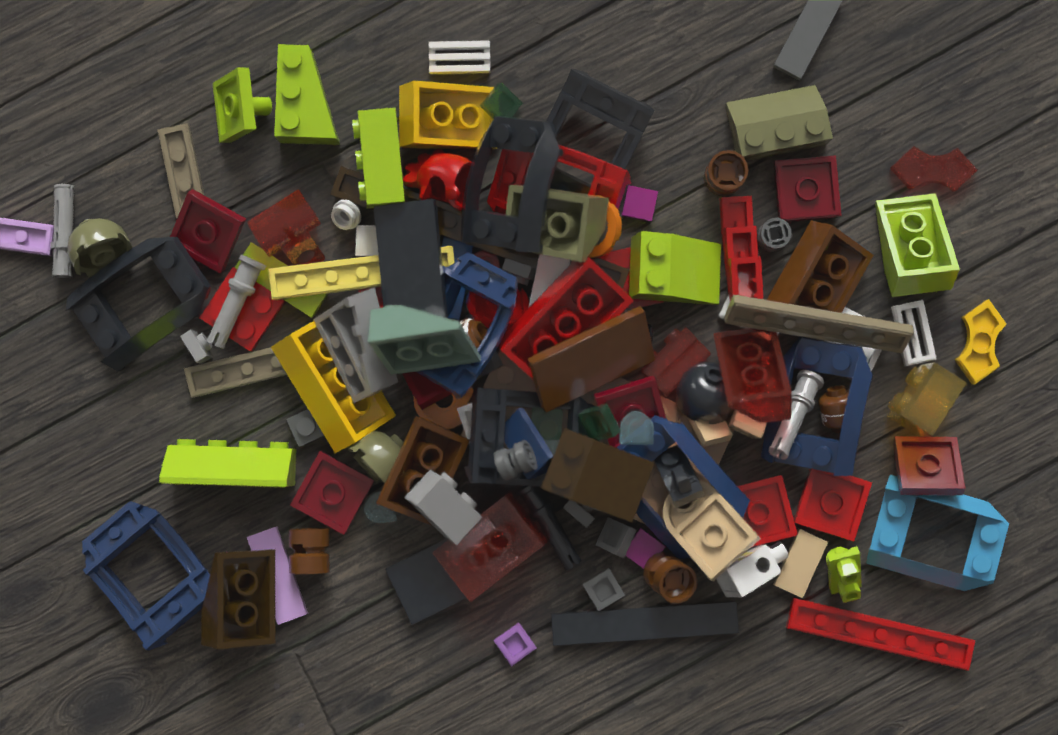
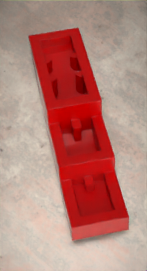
(740, 247)

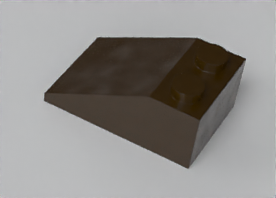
(597, 475)
(240, 600)

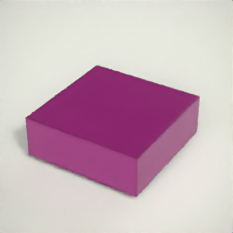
(639, 203)
(643, 547)

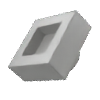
(197, 346)

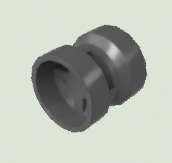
(769, 239)
(515, 460)

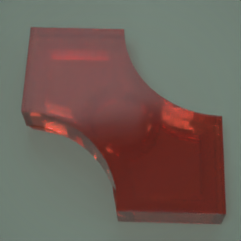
(920, 168)

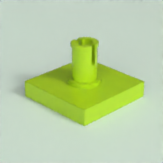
(236, 105)

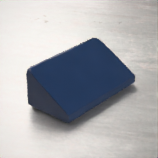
(520, 428)

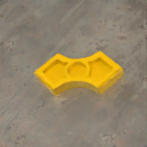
(982, 329)

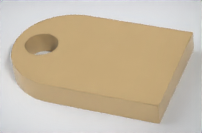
(710, 531)

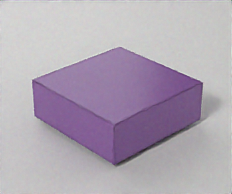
(515, 644)

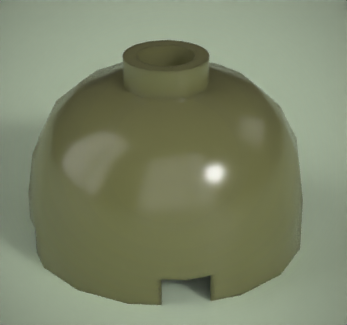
(96, 245)
(377, 453)

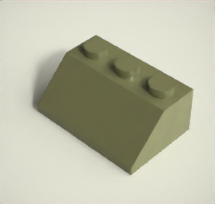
(779, 123)
(571, 222)

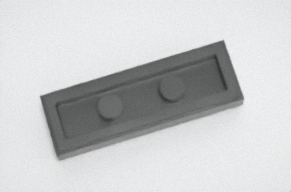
(806, 37)

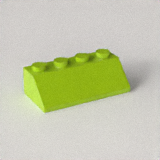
(229, 465)

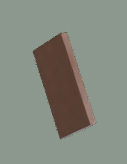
(592, 359)

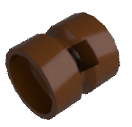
(725, 173)
(309, 551)
(670, 577)

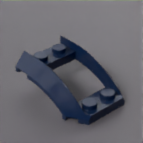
(491, 285)
(664, 436)
(817, 451)
(175, 607)

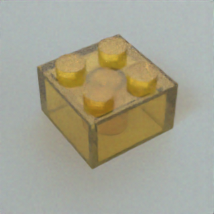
(925, 399)

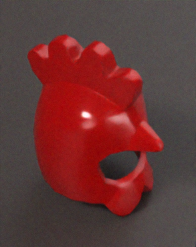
(439, 177)

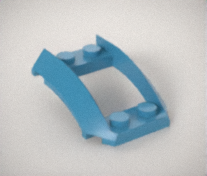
(893, 528)

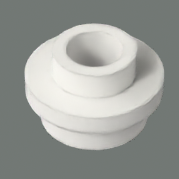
(345, 215)

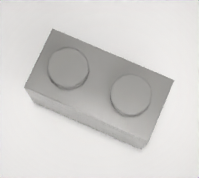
(443, 506)

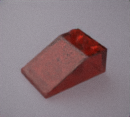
(491, 548)

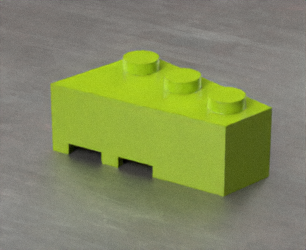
(301, 103)
(379, 157)

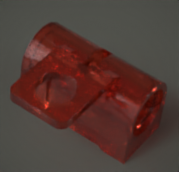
(287, 228)

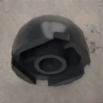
(703, 394)

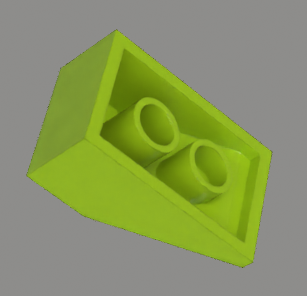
(915, 245)
(674, 268)

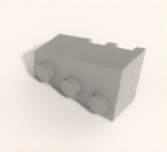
(346, 338)

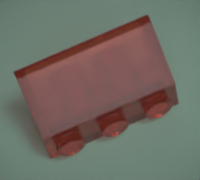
(754, 374)

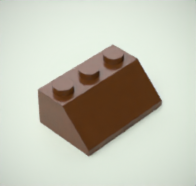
(822, 270)
(424, 449)

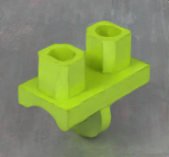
(844, 572)

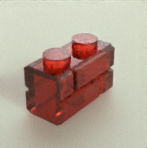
(674, 359)

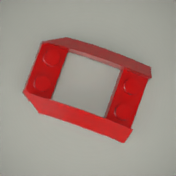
(513, 166)

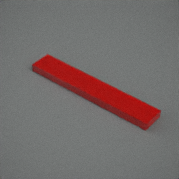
(880, 634)

